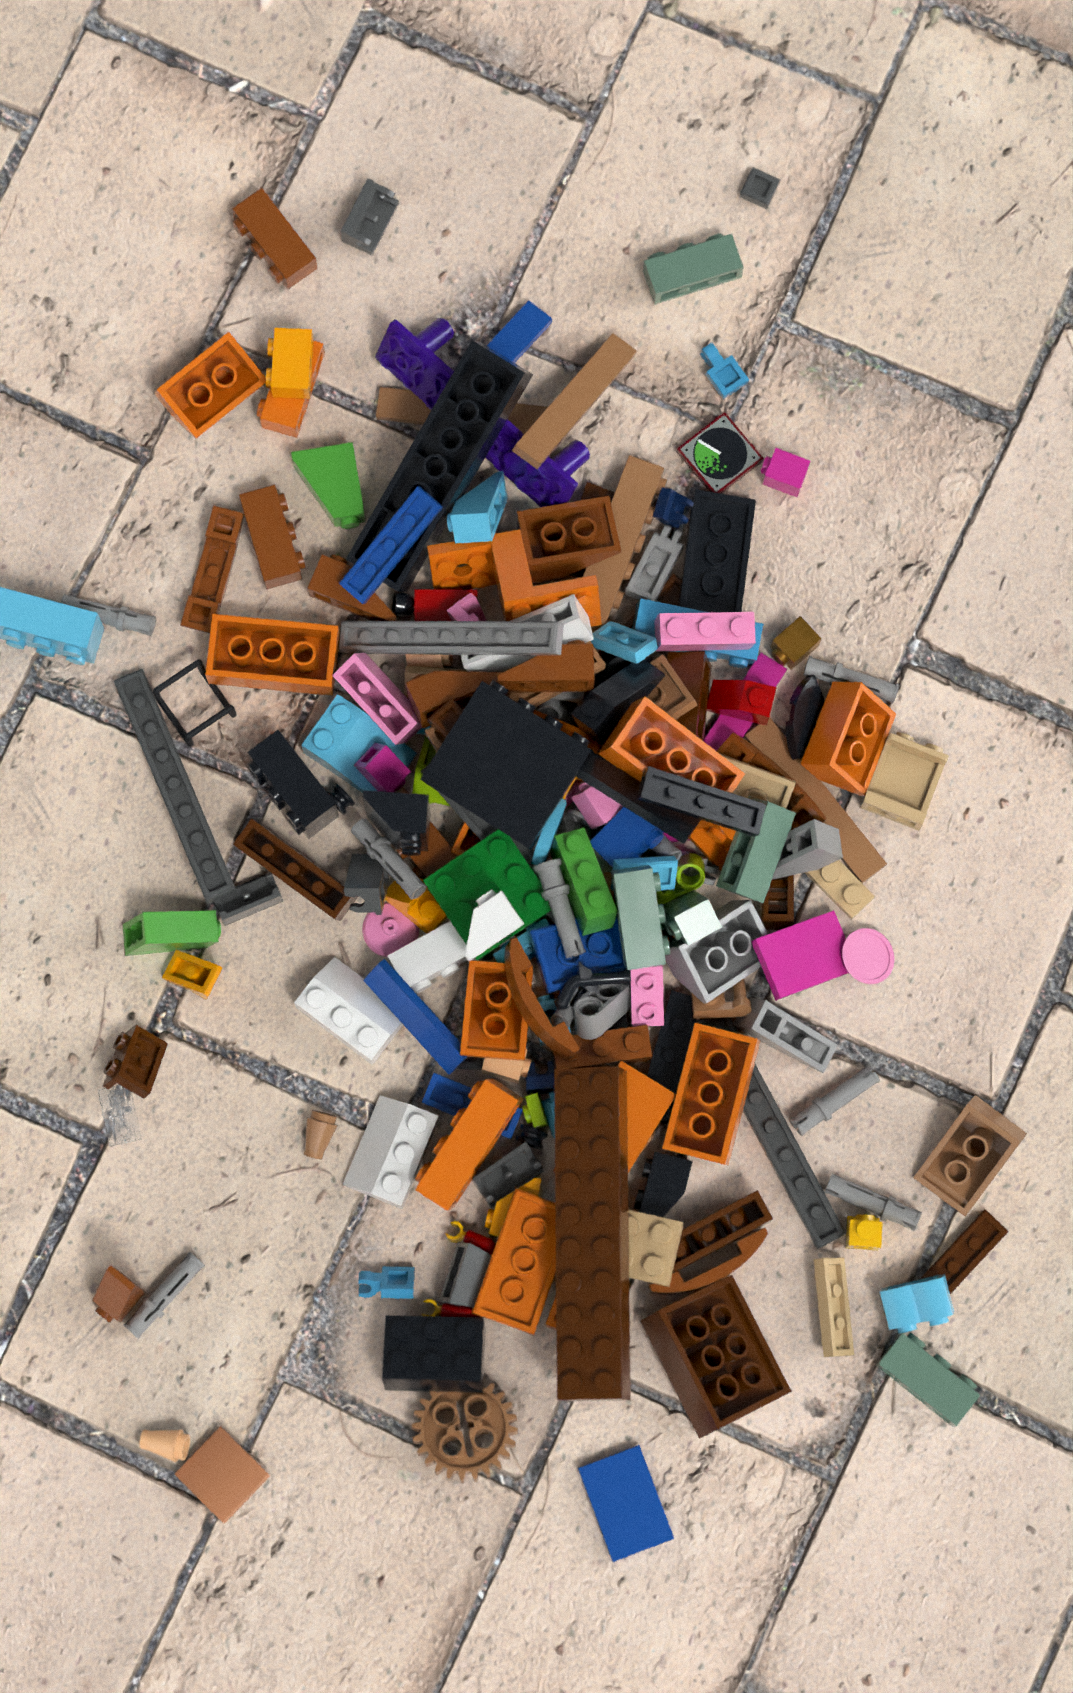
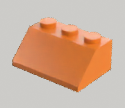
(210, 386)
(848, 737)

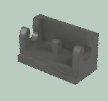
(369, 217)
(369, 881)
(249, 899)
(508, 1174)

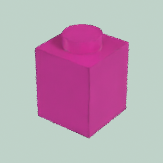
(785, 472)
(382, 768)

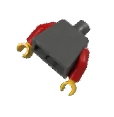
(464, 1274)

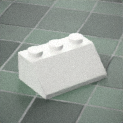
(491, 923)
(349, 1010)
(391, 1151)

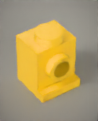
(863, 1232)

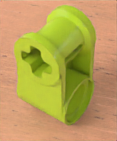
(683, 882)

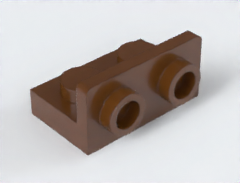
(135, 1061)

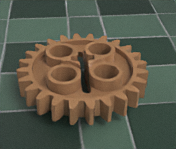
(436, 1435)

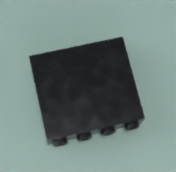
(507, 763)

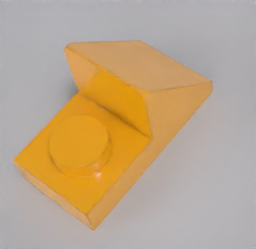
(422, 911)
(192, 973)

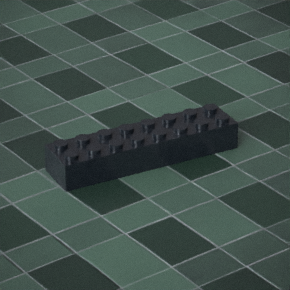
(448, 450)

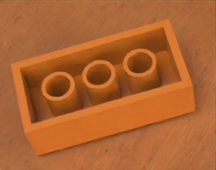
(272, 654)
(657, 740)
(711, 1094)
(468, 1144)

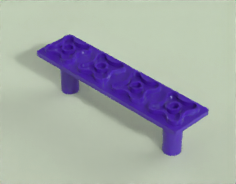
(426, 375)

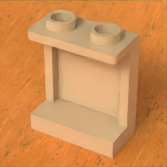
(904, 780)

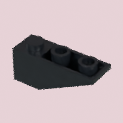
(664, 1185)

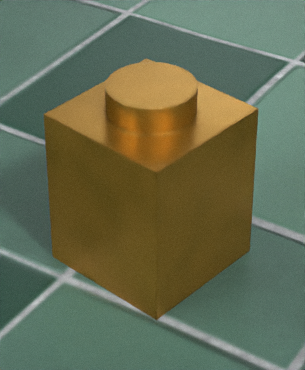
(795, 643)

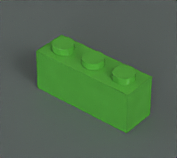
(588, 888)

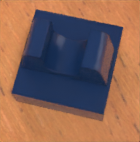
(670, 508)
(538, 1082)

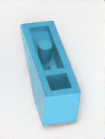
(479, 511)

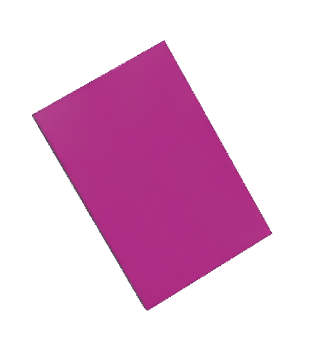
(802, 955)

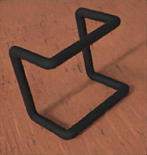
(187, 737)

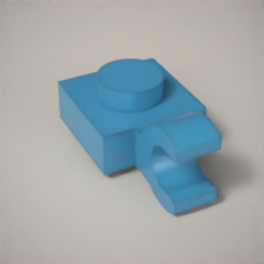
(724, 374)
(392, 1282)

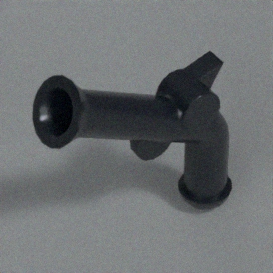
(591, 981)

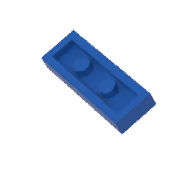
(451, 1096)

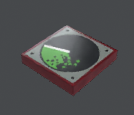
(719, 454)

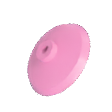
(388, 931)
(868, 956)

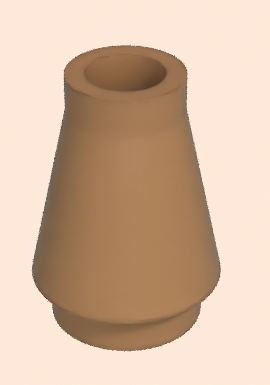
(319, 1132)

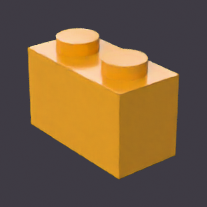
(290, 363)

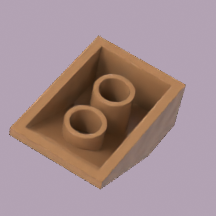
(970, 1155)

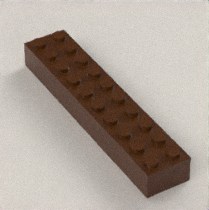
(592, 1234)

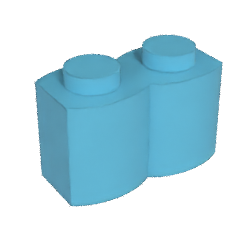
(917, 1303)

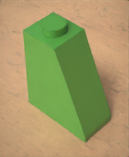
(333, 481)
(170, 931)

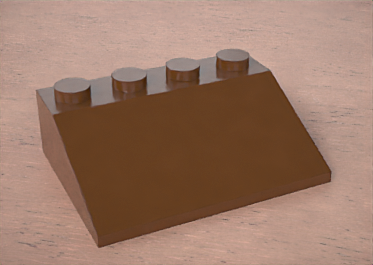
(715, 1356)

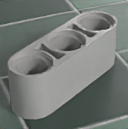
(601, 1009)

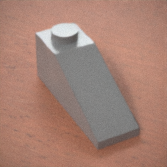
(809, 849)
(786, 1034)

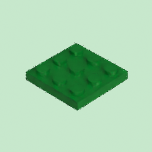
(485, 867)

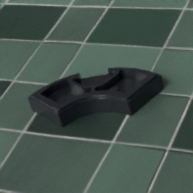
(806, 704)

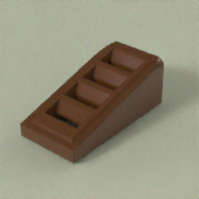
(779, 916)

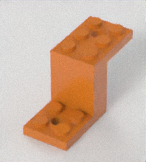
(506, 566)

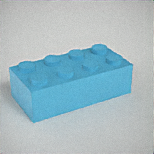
(49, 627)

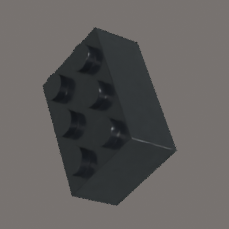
(291, 785)
(434, 1353)

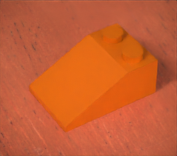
(491, 1017)

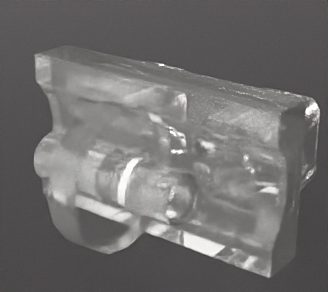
(119, 1115)

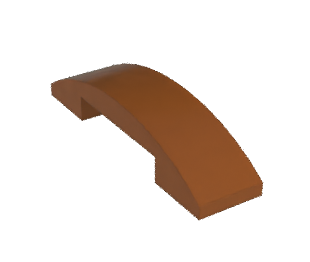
(214, 569)
(799, 802)
(557, 1037)
(746, 1248)

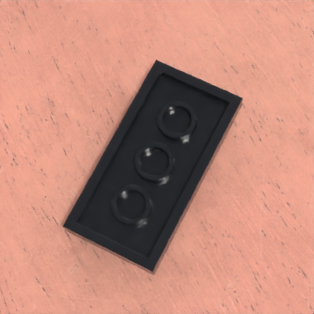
(717, 552)

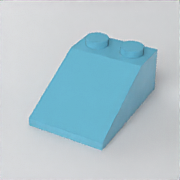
(344, 737)

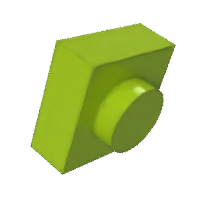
(534, 1111)

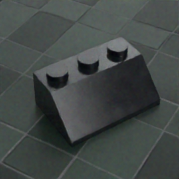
(400, 818)

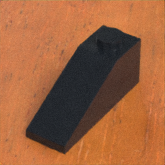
(609, 701)

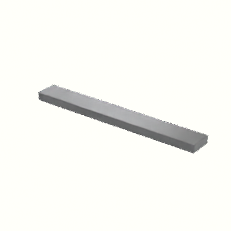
(452, 637)

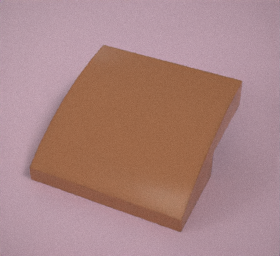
(222, 1475)

